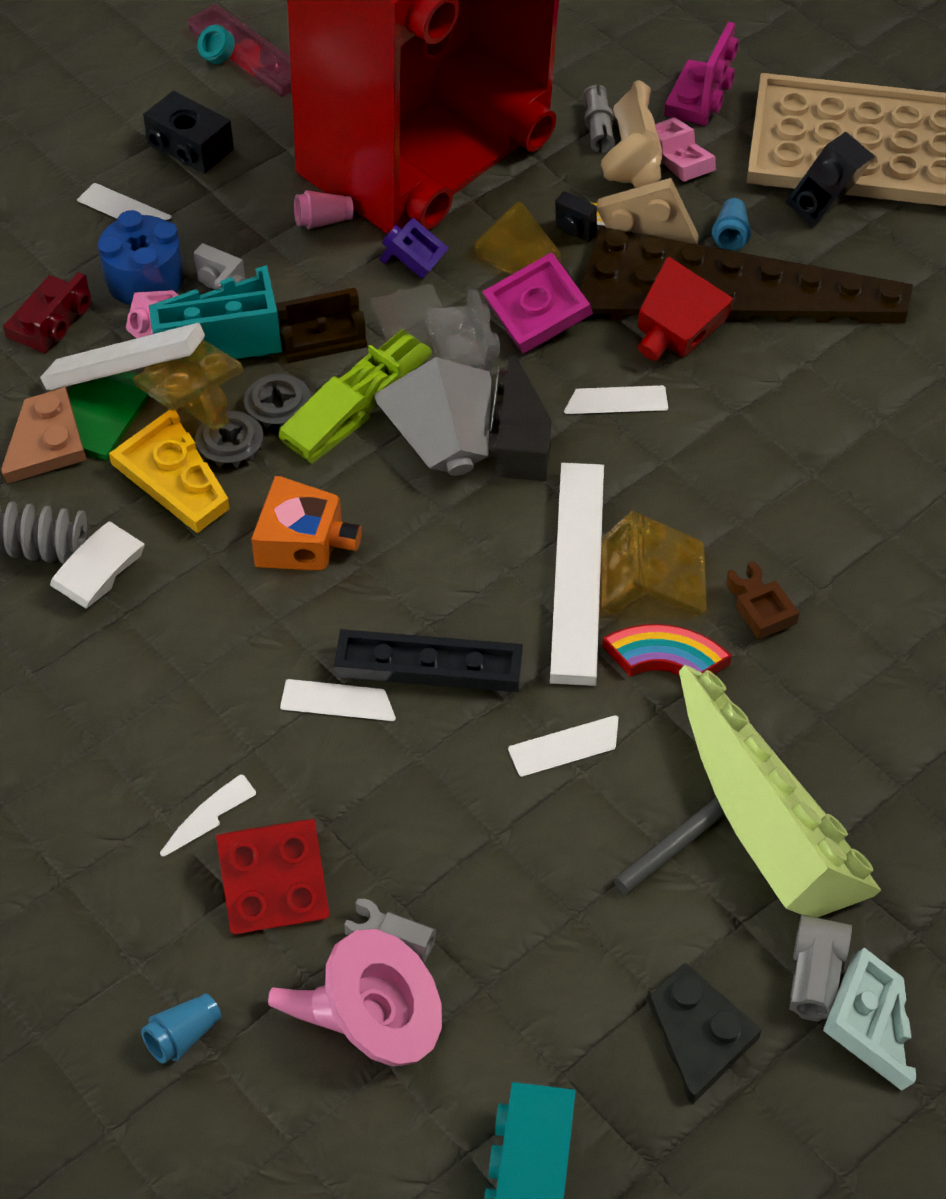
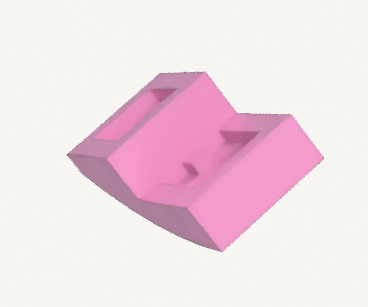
(681, 153)

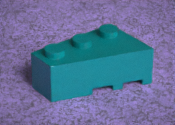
(234, 318)
(534, 1144)

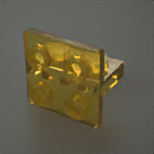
(193, 383)

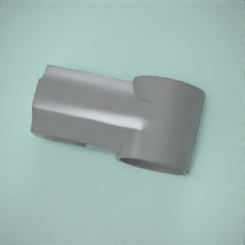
(820, 955)

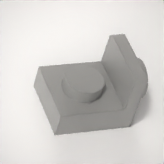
(215, 265)

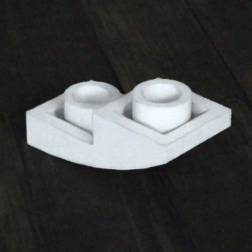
(96, 563)

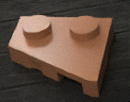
(43, 437)

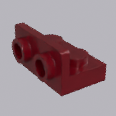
(49, 312)

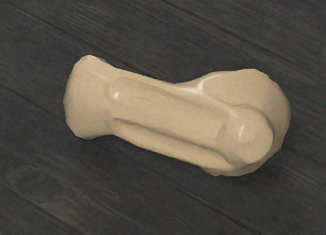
(640, 152)

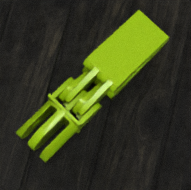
(347, 401)

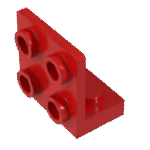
(272, 876)

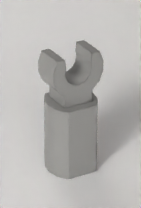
(413, 934)

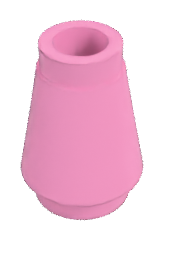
(321, 209)

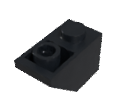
(829, 178)

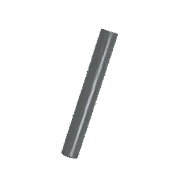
(669, 847)

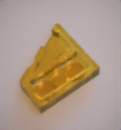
(514, 241)

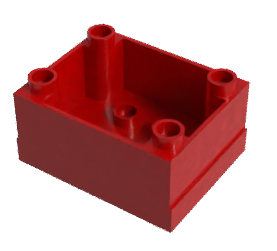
(416, 97)

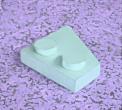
(872, 1017)

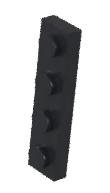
(428, 660)

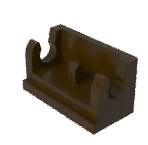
(321, 325)

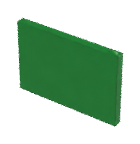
(106, 411)

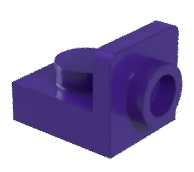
(414, 247)

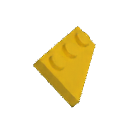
(170, 470)

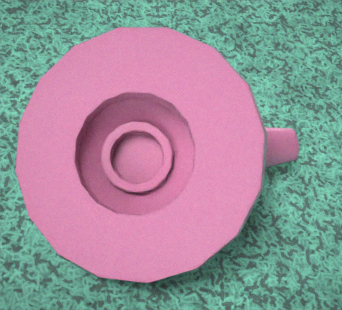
(374, 996)

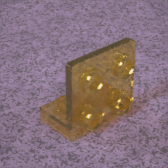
(652, 560)

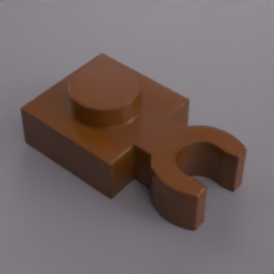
(761, 606)

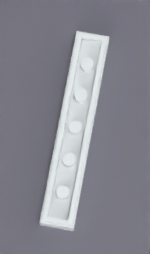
(577, 575)

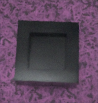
(576, 216)

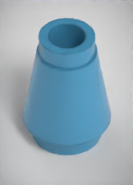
(732, 226)
(179, 1027)

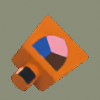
(301, 528)

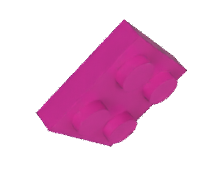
(537, 302)

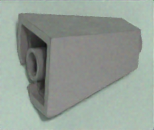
(442, 413)

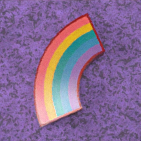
(664, 649)

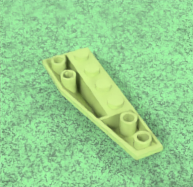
(770, 811)

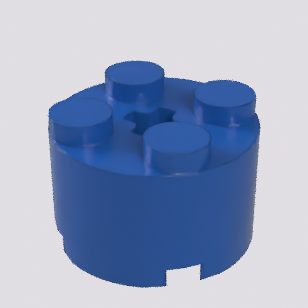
(140, 256)

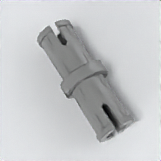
(599, 118)

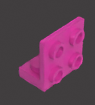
(702, 84)

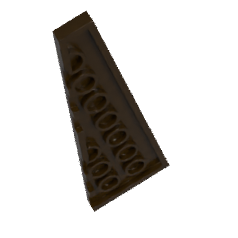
(629, 263)

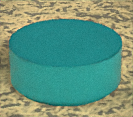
(215, 44)

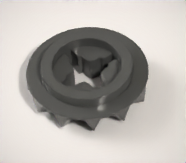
(260, 397)
(241, 426)

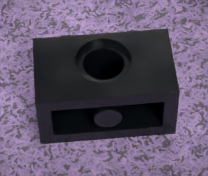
(188, 131)

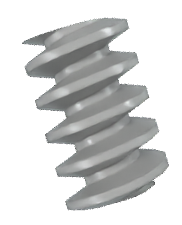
(42, 534)

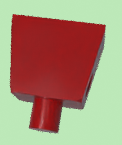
(680, 311)

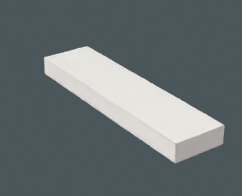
(123, 356)

